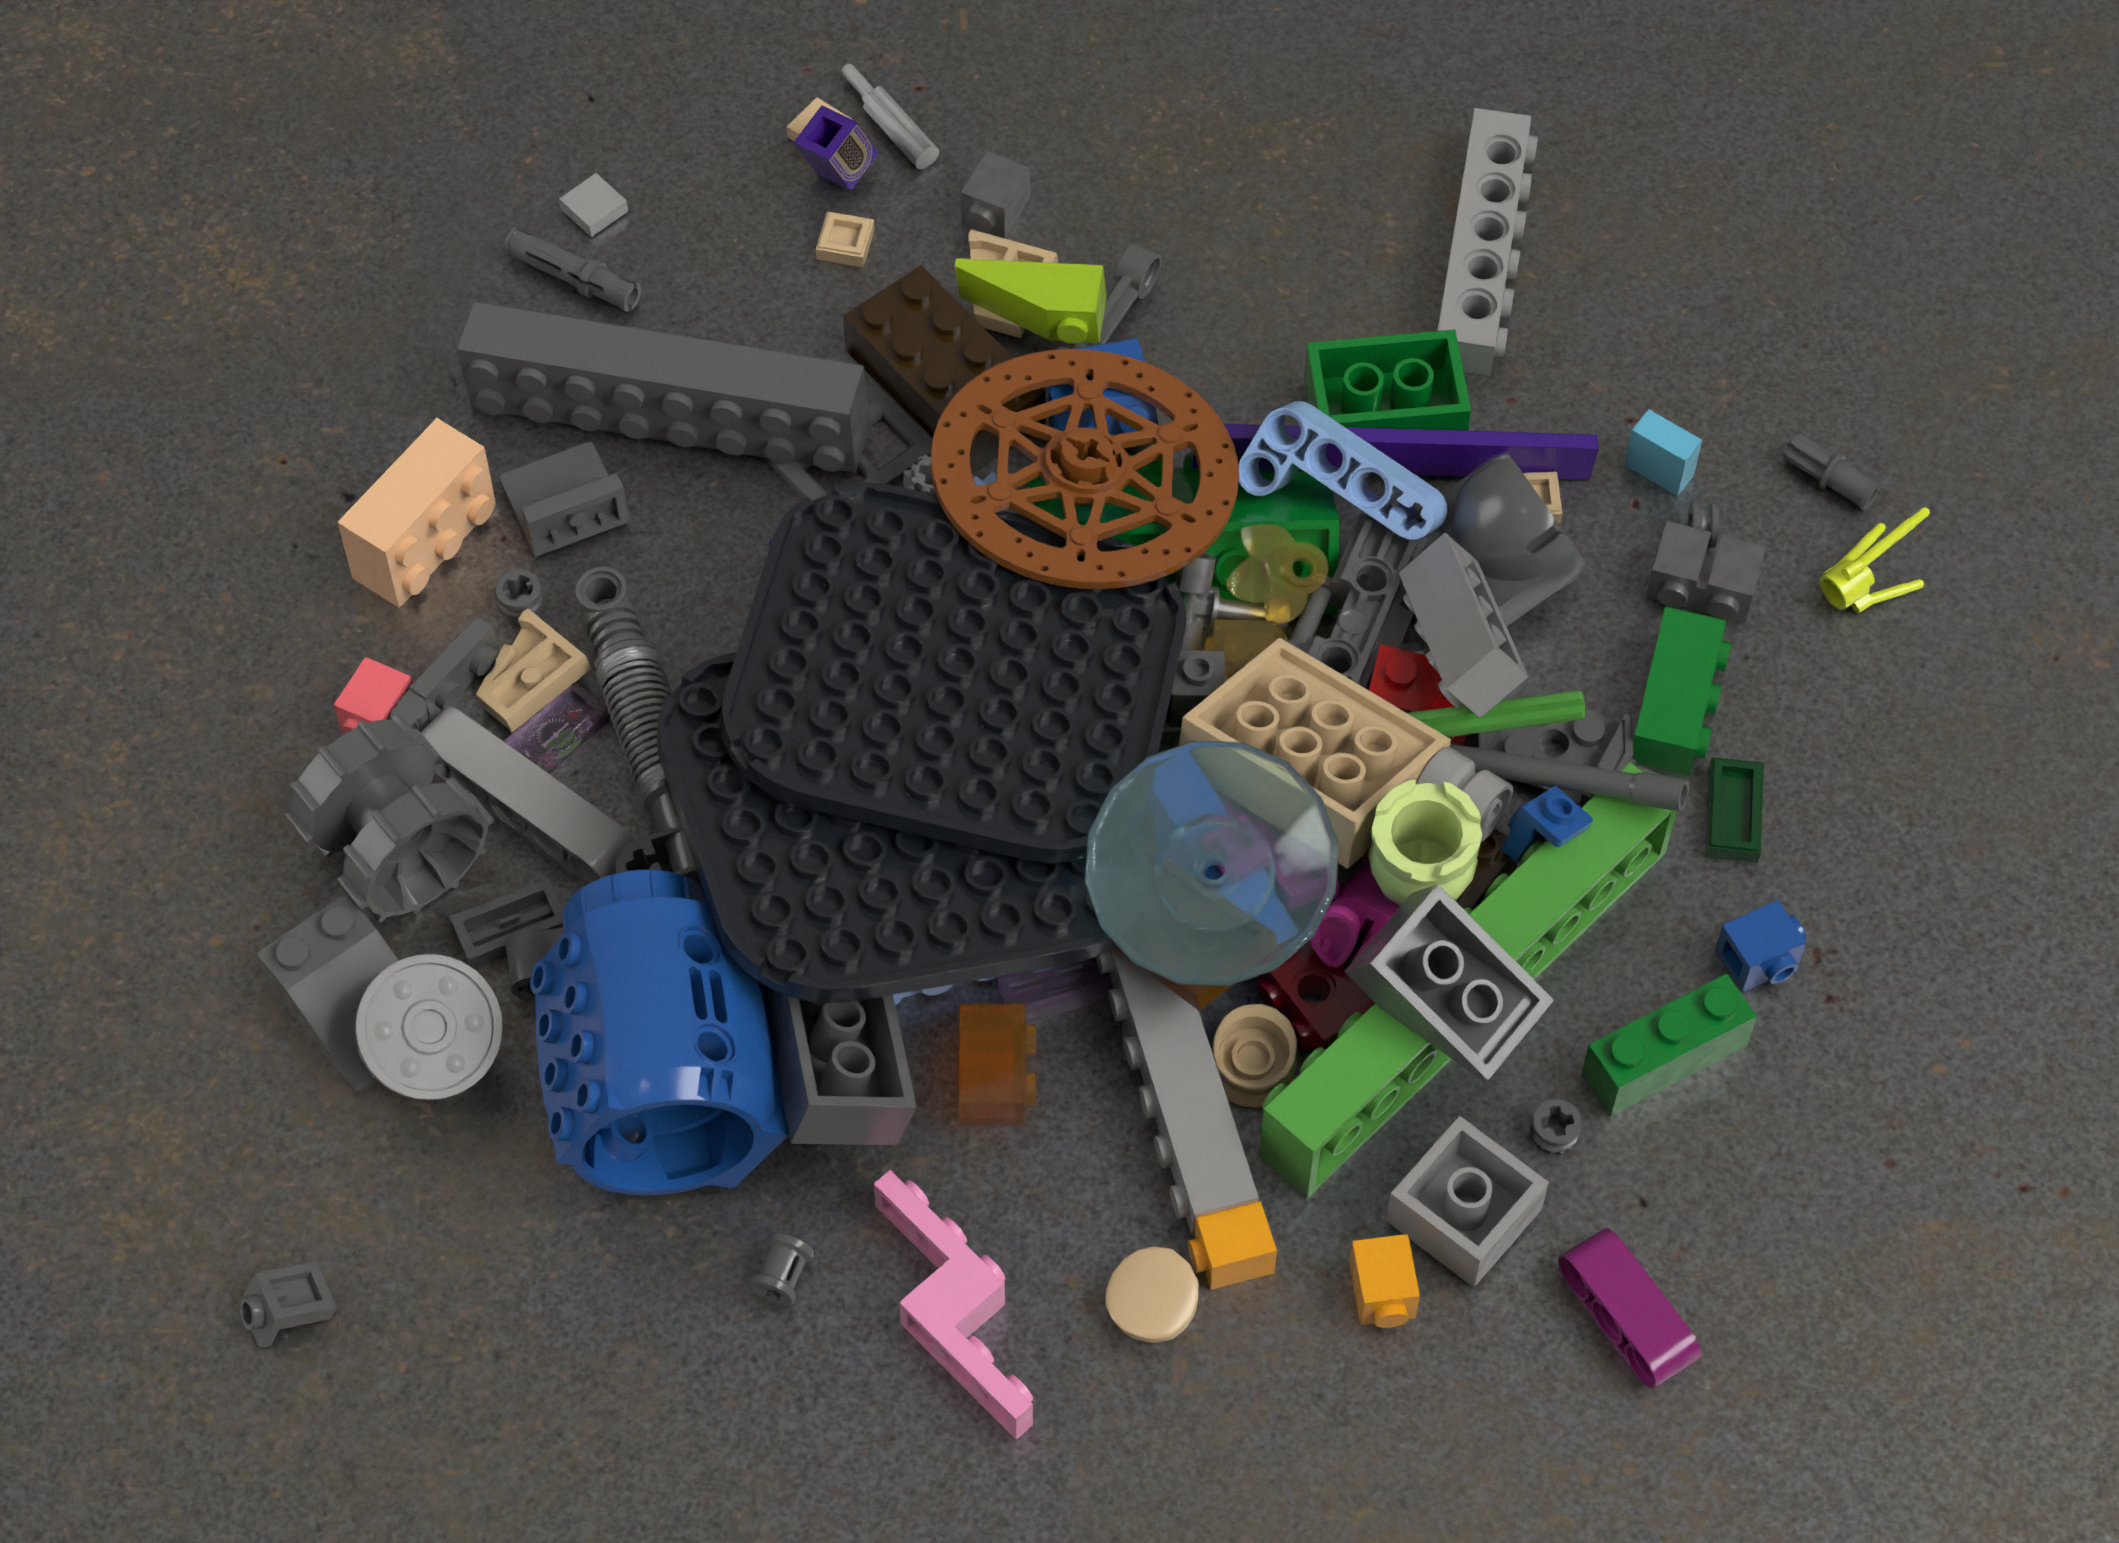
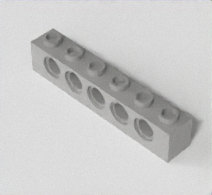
(1484, 235)

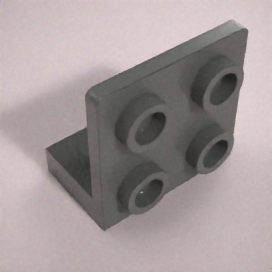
(565, 498)

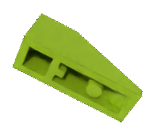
(1043, 297)

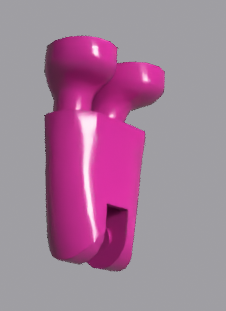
(1357, 908)

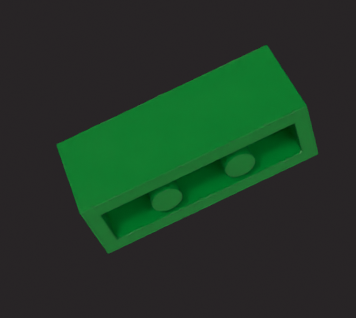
(1680, 691)
(1668, 1044)

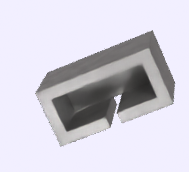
(1703, 582)

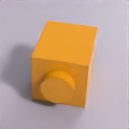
(1233, 1246)
(1384, 1280)

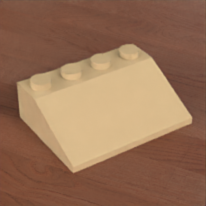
(1327, 728)

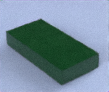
(1734, 809)

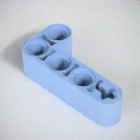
(1350, 479)

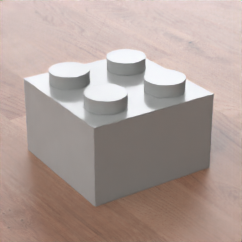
(1466, 1201)

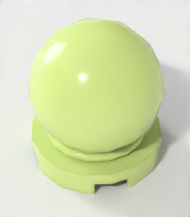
(1424, 839)

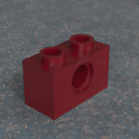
(1304, 974)

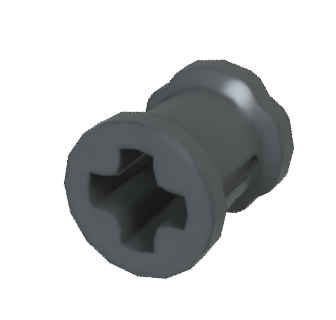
(781, 1269)

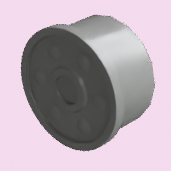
(428, 1027)

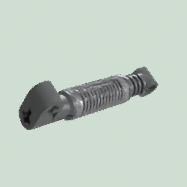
(629, 674)

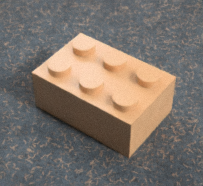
(418, 513)

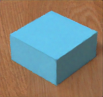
(1663, 452)

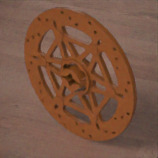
(1084, 469)

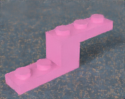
(954, 1303)

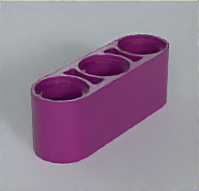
(1629, 1308)

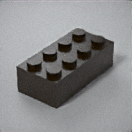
(926, 351)

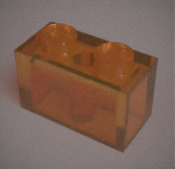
(993, 1065)

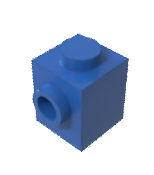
(1761, 946)

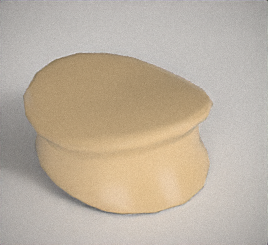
(1254, 1053)
(1152, 1295)

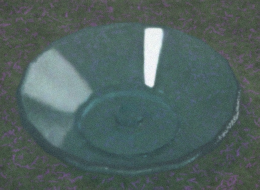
(1202, 810)

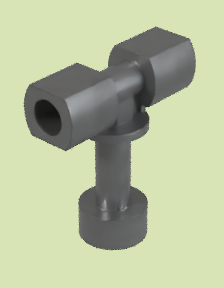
(1204, 602)

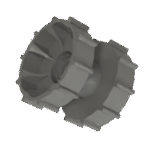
(379, 807)

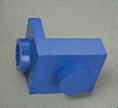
(1547, 817)

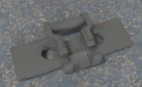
(1365, 616)

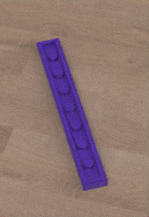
(1453, 450)

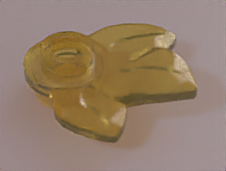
(1269, 572)

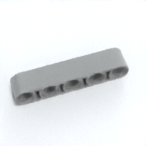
(526, 796)

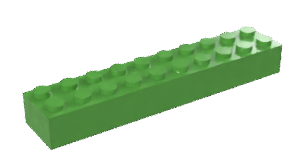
(1382, 1064)

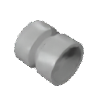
(1484, 788)

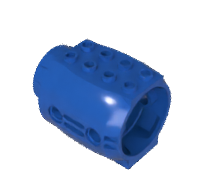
(653, 1042)

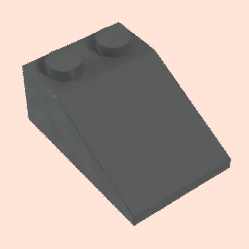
(322, 975)
(1450, 982)

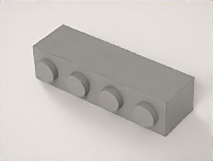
(1461, 627)

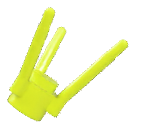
(1851, 578)

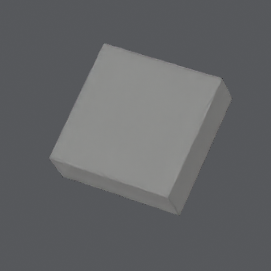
(593, 204)

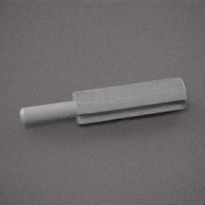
(893, 120)

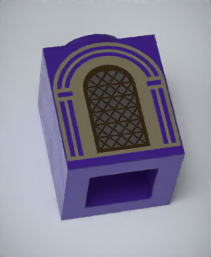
(836, 147)

